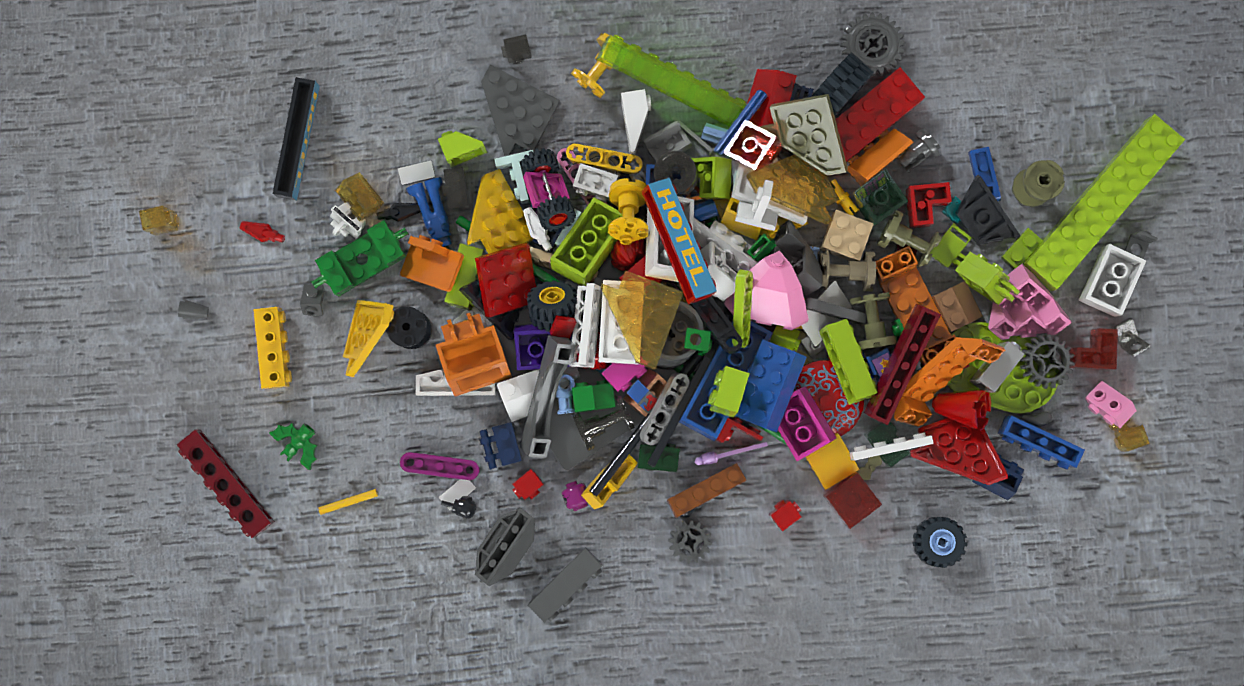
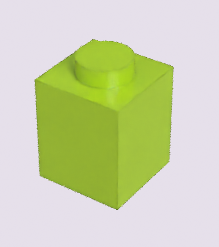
(786, 338)

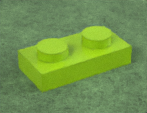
(1021, 248)

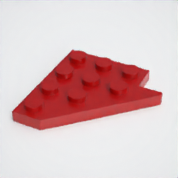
(961, 451)

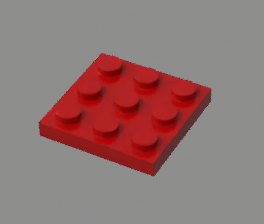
(505, 279)

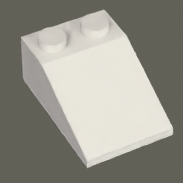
(635, 112)

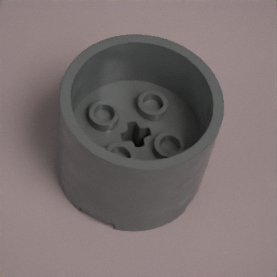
(673, 352)

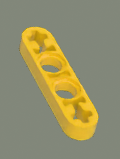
(604, 157)

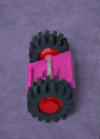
(547, 189)

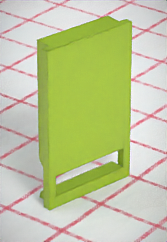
(949, 246)

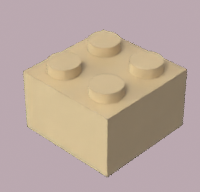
(846, 236)

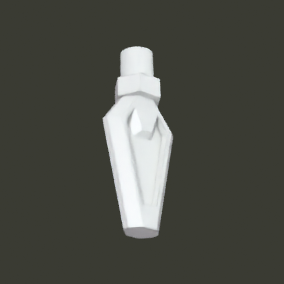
(535, 229)

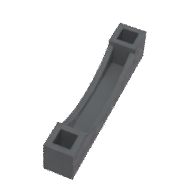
(556, 358)

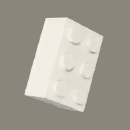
(1112, 280)

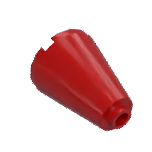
(964, 407)

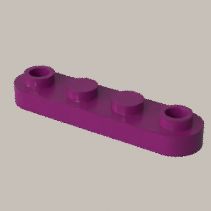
(439, 466)

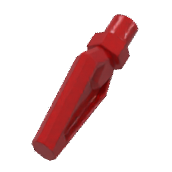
(261, 231)

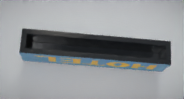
(296, 139)

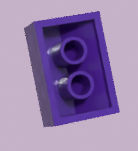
(530, 346)

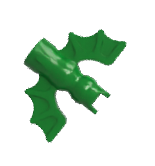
(299, 439)

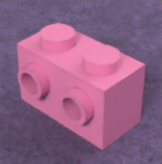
(1110, 404)

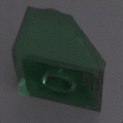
(879, 197)

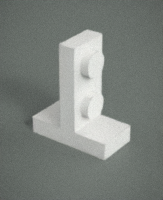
(757, 213)

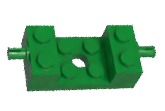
(342, 269)

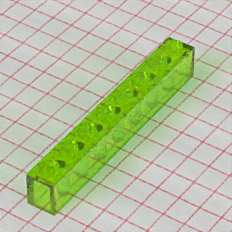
(670, 81)

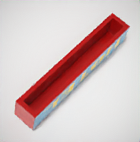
(679, 240)

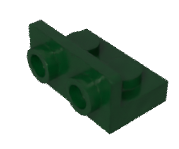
(667, 462)

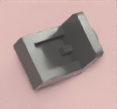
(312, 300)

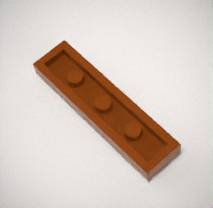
(706, 490)

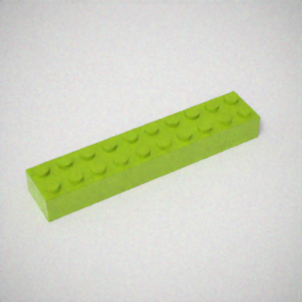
(1103, 202)

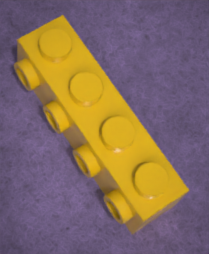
(271, 347)

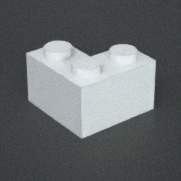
(719, 270)

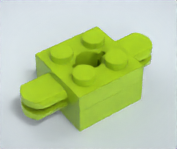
(985, 278)

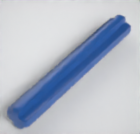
(746, 114)

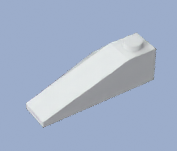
(518, 392)

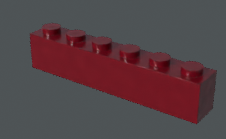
(902, 363)

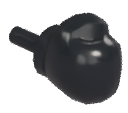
(463, 507)

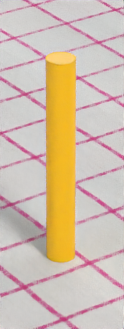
(348, 501)

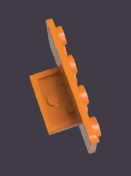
(431, 263)

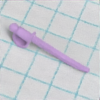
(712, 457)

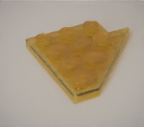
(797, 187)
(643, 315)

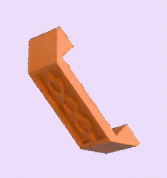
(901, 278)
(938, 373)

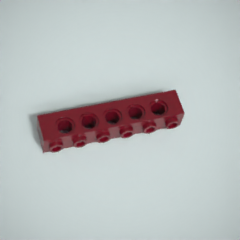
(261, 518)

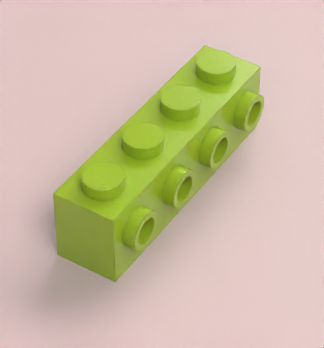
(848, 361)

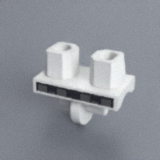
(344, 224)

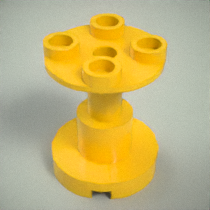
(594, 74)
(628, 199)

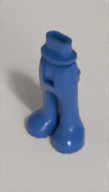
(437, 221)

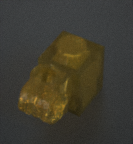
(1129, 437)

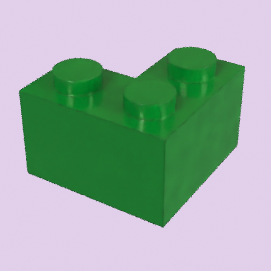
(593, 397)

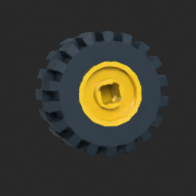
(549, 301)

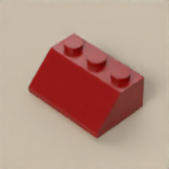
(777, 86)

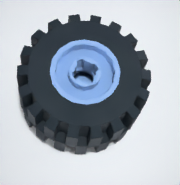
(940, 542)

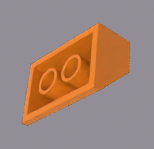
(878, 155)

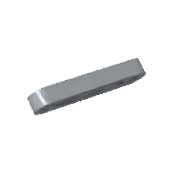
(667, 410)

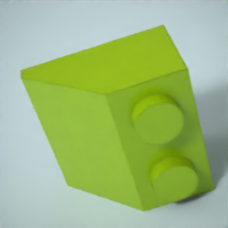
(460, 147)

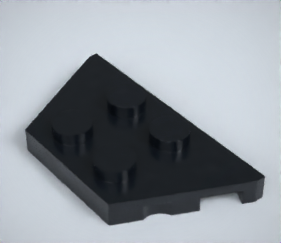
(984, 215)
(503, 322)

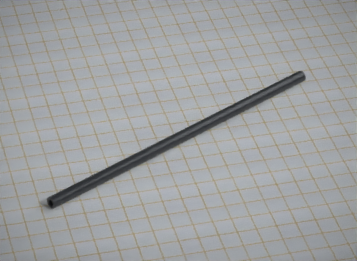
(635, 437)

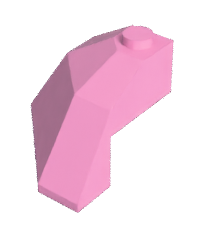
(775, 294)
(1030, 313)

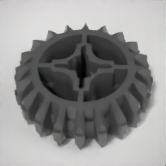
(1062, 366)

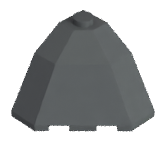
(800, 256)

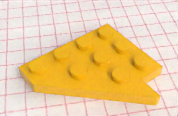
(497, 215)
(366, 328)

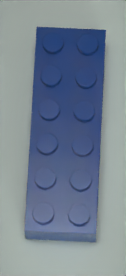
(698, 414)

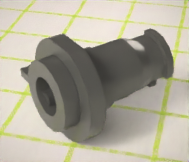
(919, 151)

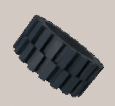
(845, 82)

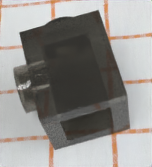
(516, 49)

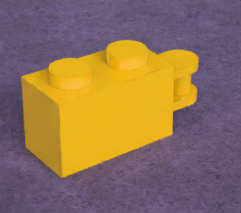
(741, 228)

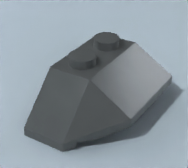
(504, 546)

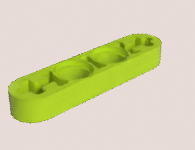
(742, 305)

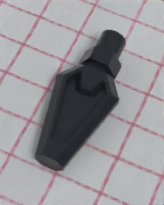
(399, 211)

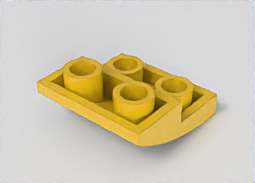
(832, 463)

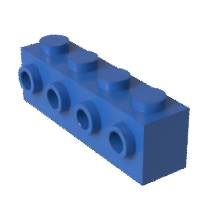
(1040, 441)

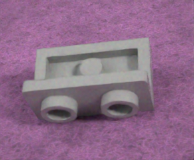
(666, 140)

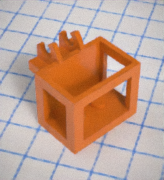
(471, 355)

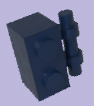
(506, 443)
(1008, 487)

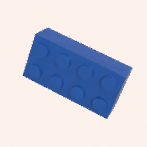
(770, 385)

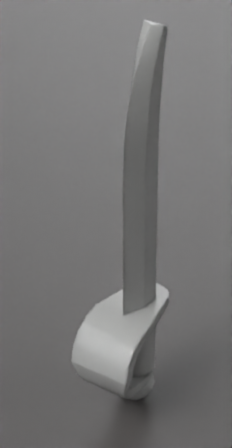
(699, 140)

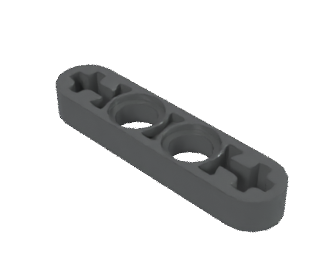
(836, 311)

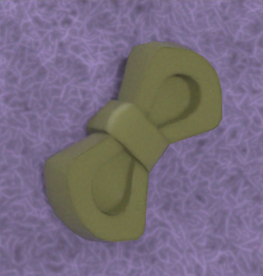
(866, 471)

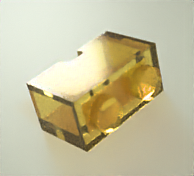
(360, 196)
(159, 220)

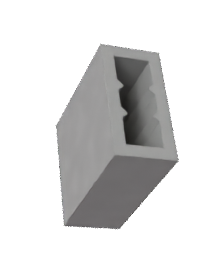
(992, 374)

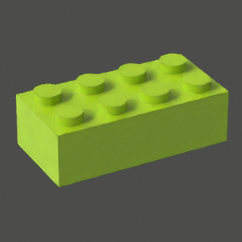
(586, 244)

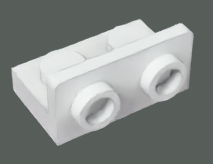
(593, 182)

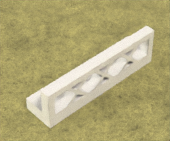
(588, 327)

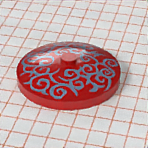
(829, 396)

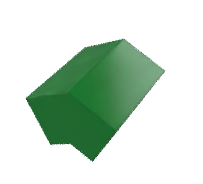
(765, 250)

